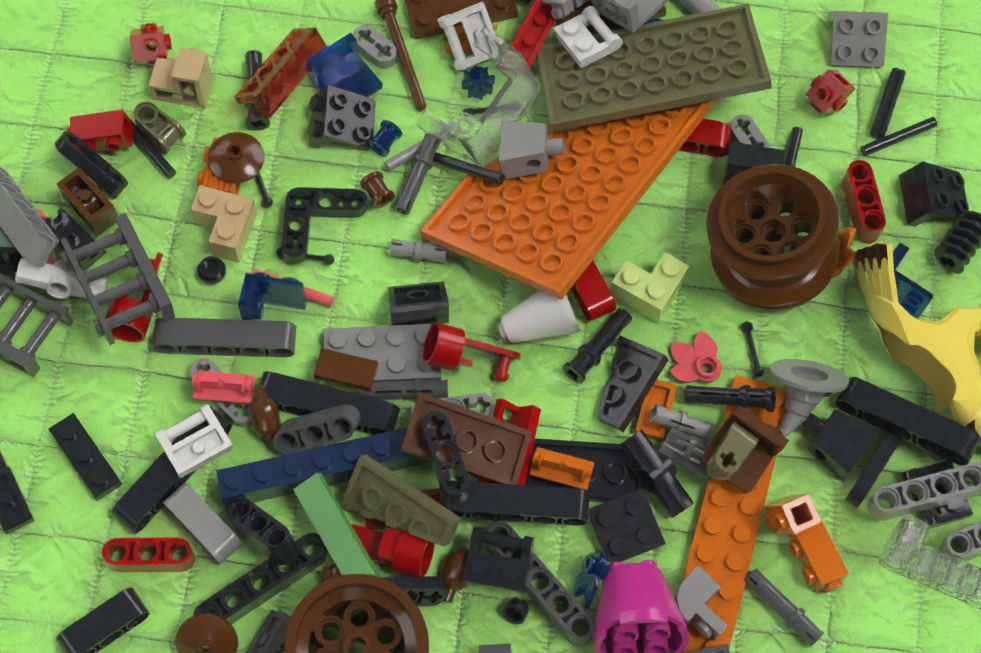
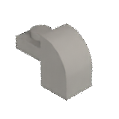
(691, 600)

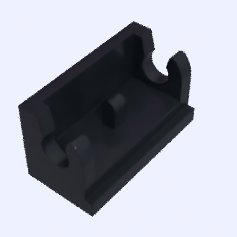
(66, 227)

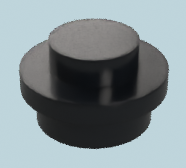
(211, 270)

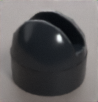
(509, 610)

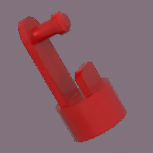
(136, 329)
(446, 344)
(397, 549)

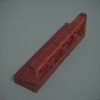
(281, 71)

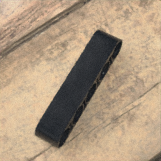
(306, 397)
(909, 421)
(156, 484)
(520, 503)
(277, 582)

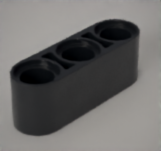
(262, 531)
(104, 624)

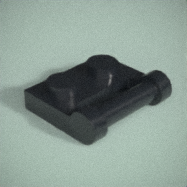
(946, 513)
(495, 569)

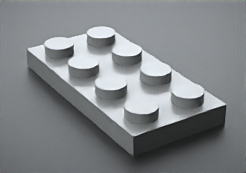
(394, 347)

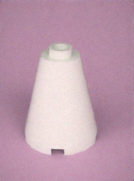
(538, 318)

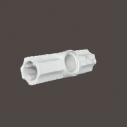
(56, 279)

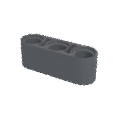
(307, 438)

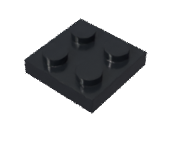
(626, 526)

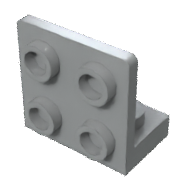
(629, 13)
(858, 38)

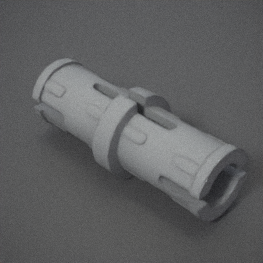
(417, 250)
(679, 421)

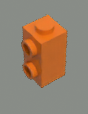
(791, 514)
(819, 558)

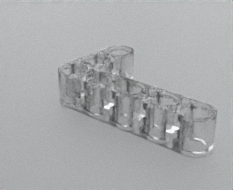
(909, 557)

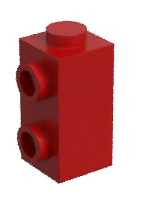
(104, 130)

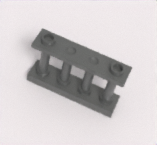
(134, 257)
(25, 356)

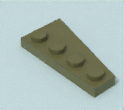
(389, 498)

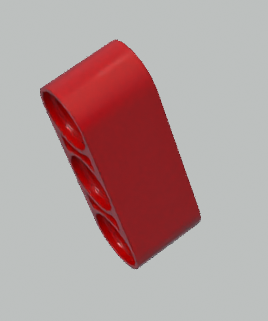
(708, 139)
(867, 190)
(593, 294)
(138, 546)

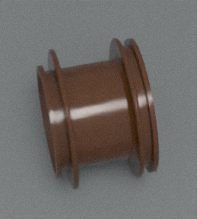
(769, 272)
(341, 598)

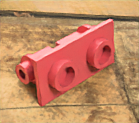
(223, 387)

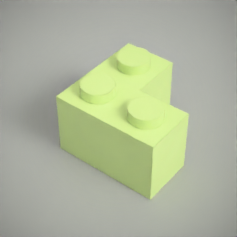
(649, 292)

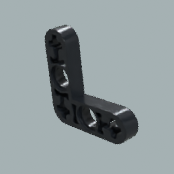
(305, 211)

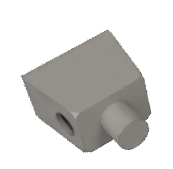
(527, 148)

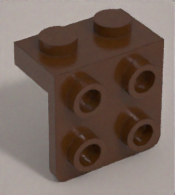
(769, 445)

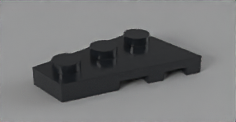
(631, 379)

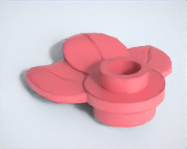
(693, 357)

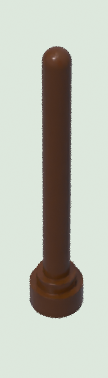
(387, 11)

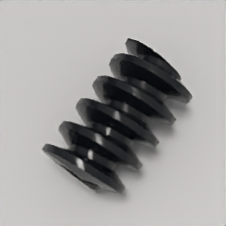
(960, 242)

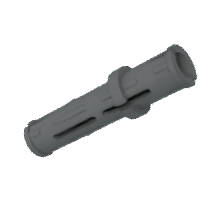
(421, 164)
(407, 389)
(784, 607)

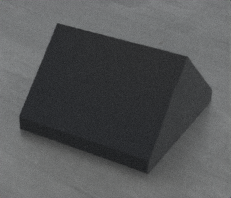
(746, 156)
(419, 303)

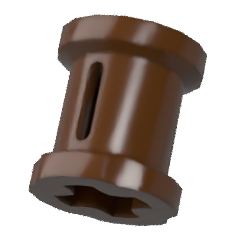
(377, 189)

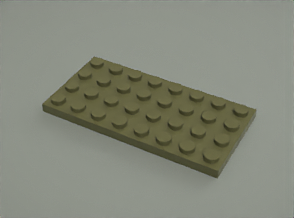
(657, 69)

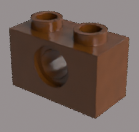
(87, 201)

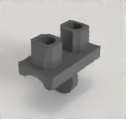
(685, 451)

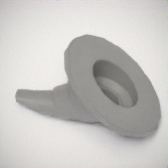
(805, 387)

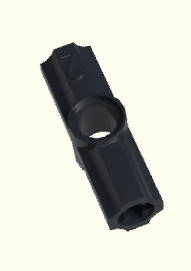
(656, 473)

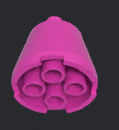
(638, 612)

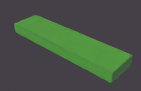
(334, 527)

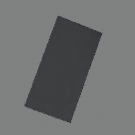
(612, 471)

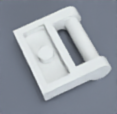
(472, 20)
(581, 43)
(197, 448)

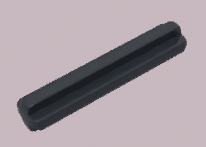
(887, 103)

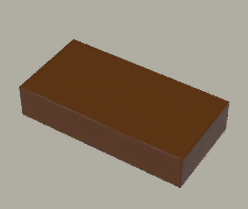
(346, 369)

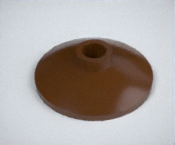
(236, 167)
(206, 631)

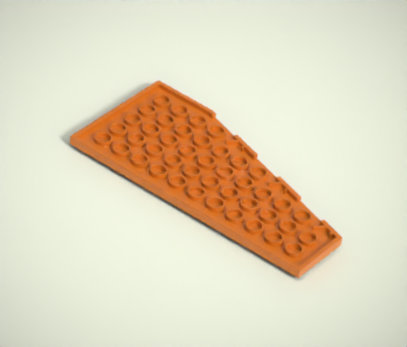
(558, 220)

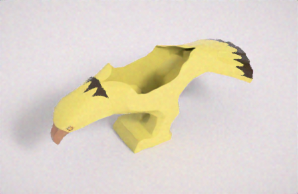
(935, 351)

